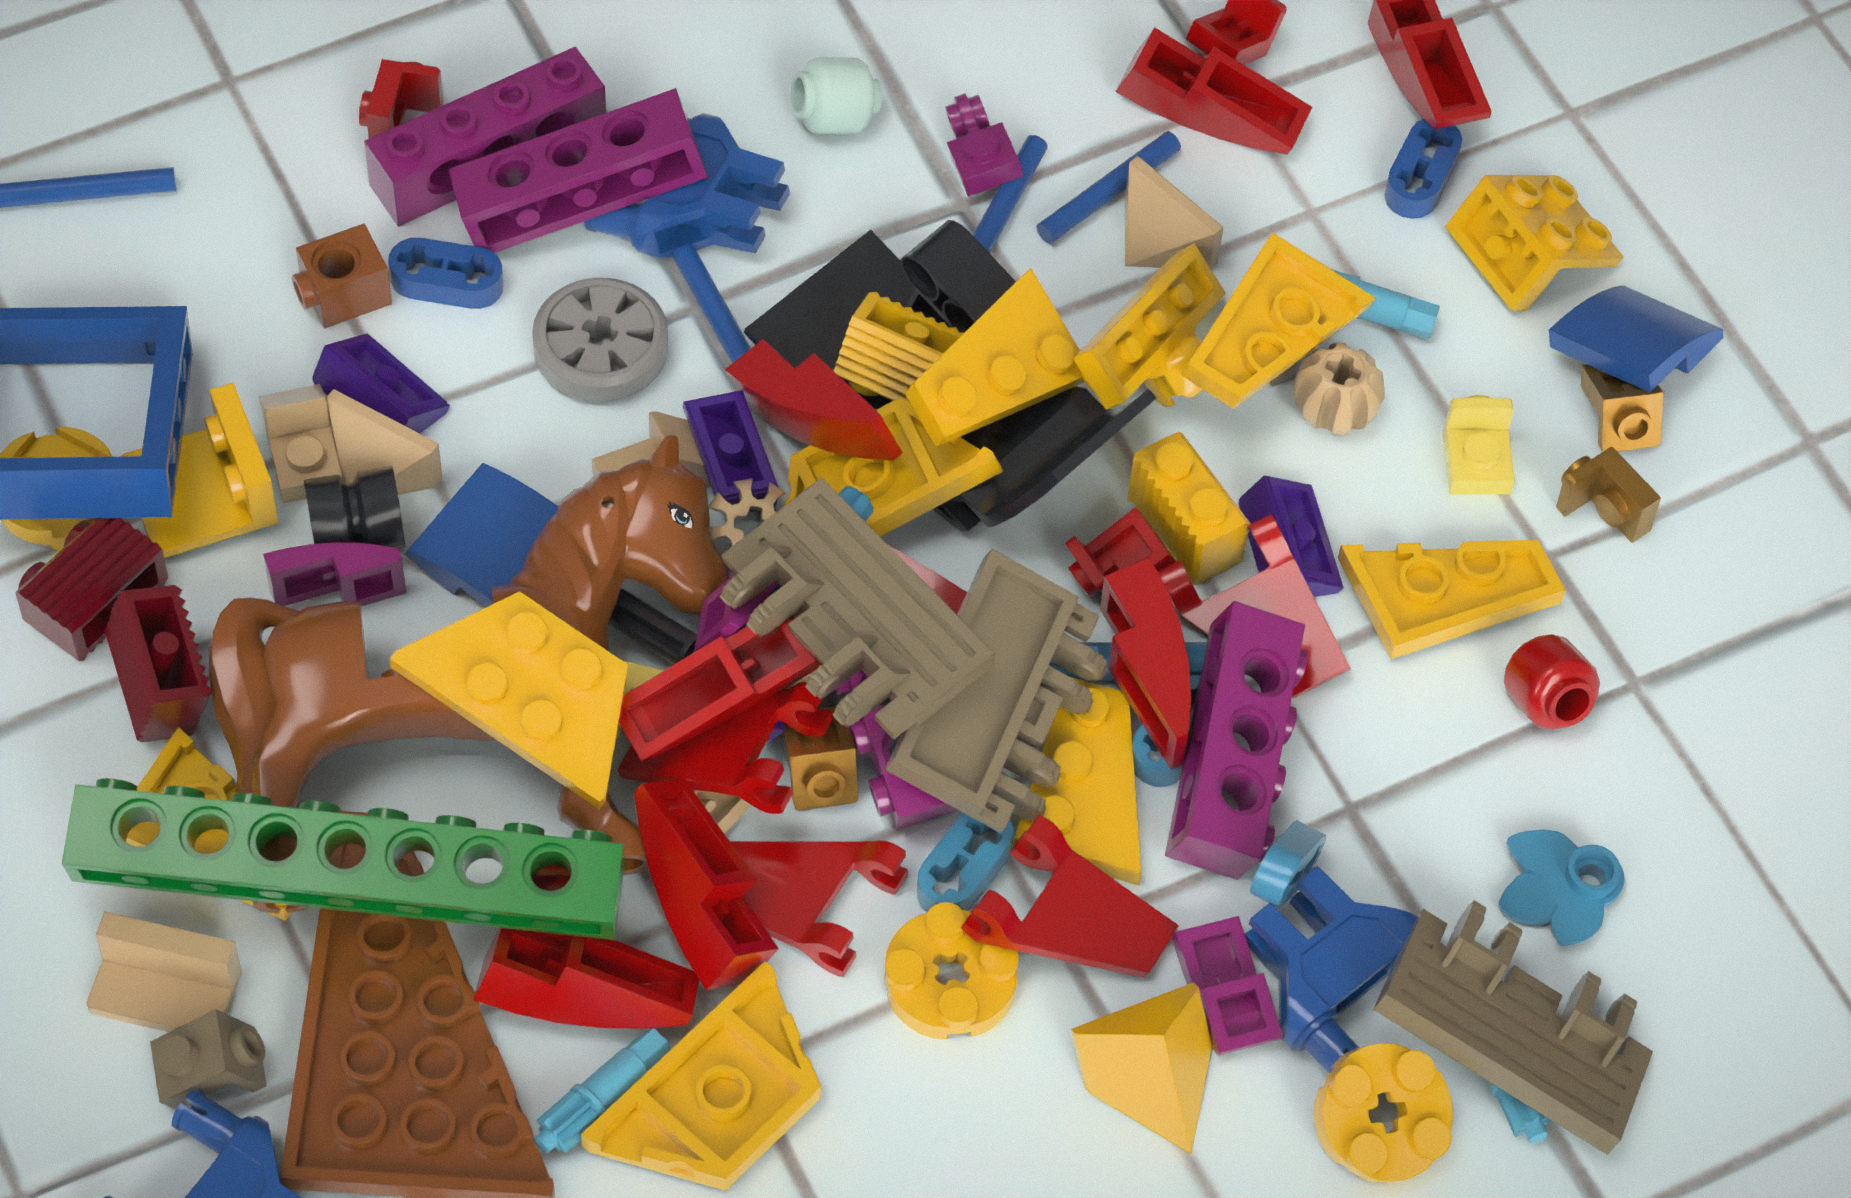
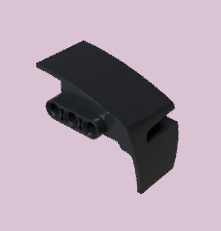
(955, 284)

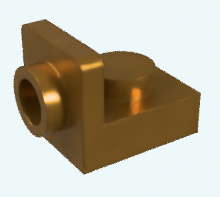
(1626, 413)
(1615, 489)
(822, 767)

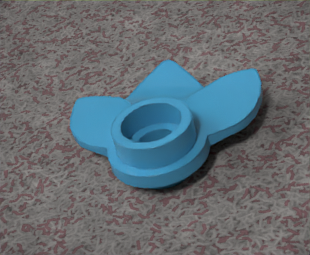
(1552, 888)

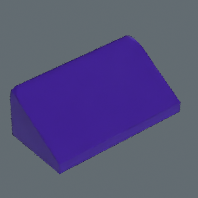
(379, 381)
(729, 445)
(1301, 525)

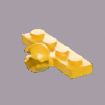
(1153, 334)

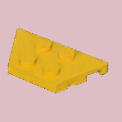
(903, 487)
(528, 687)
(716, 1093)

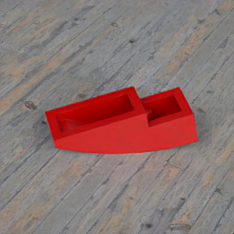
(1428, 61)
(1213, 95)
(811, 404)
(1149, 655)
(712, 688)
(700, 885)
(584, 982)

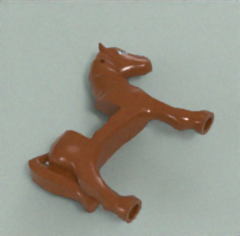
(310, 685)

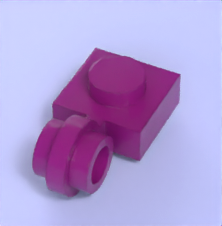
(980, 151)

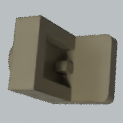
(207, 1057)

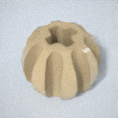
(1339, 389)
(741, 510)

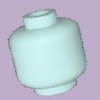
(835, 95)

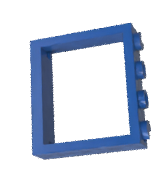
(102, 485)

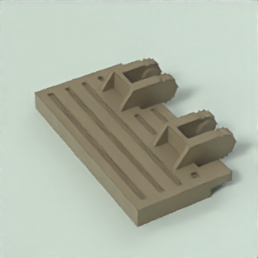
(859, 611)
(974, 735)
(1511, 1029)

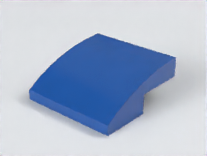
(1633, 336)
(482, 534)

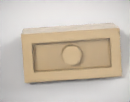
(161, 973)

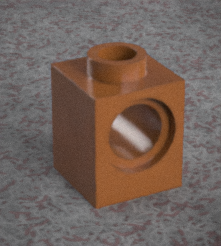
(342, 276)

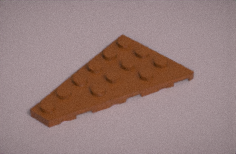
(400, 1069)

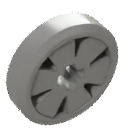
(605, 370)

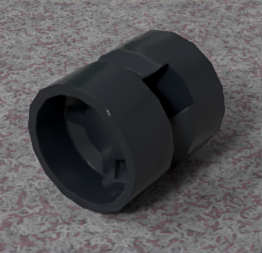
(356, 510)

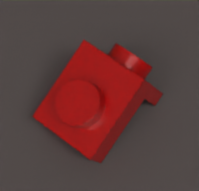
(1240, 29)
(396, 89)
(1115, 548)

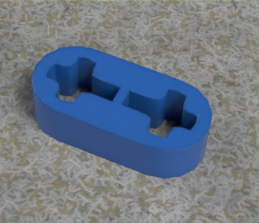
(1413, 163)
(446, 273)

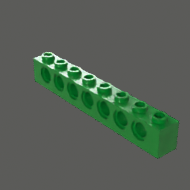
(107, 812)

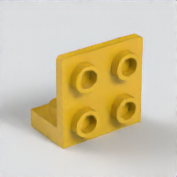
(1526, 231)
(219, 482)

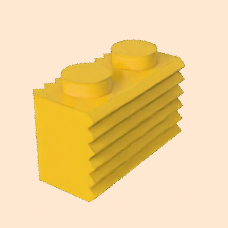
(890, 347)
(1188, 507)

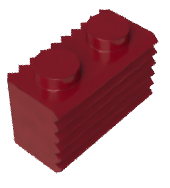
(77, 588)
(157, 662)

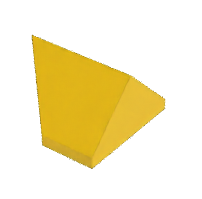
(1150, 1062)

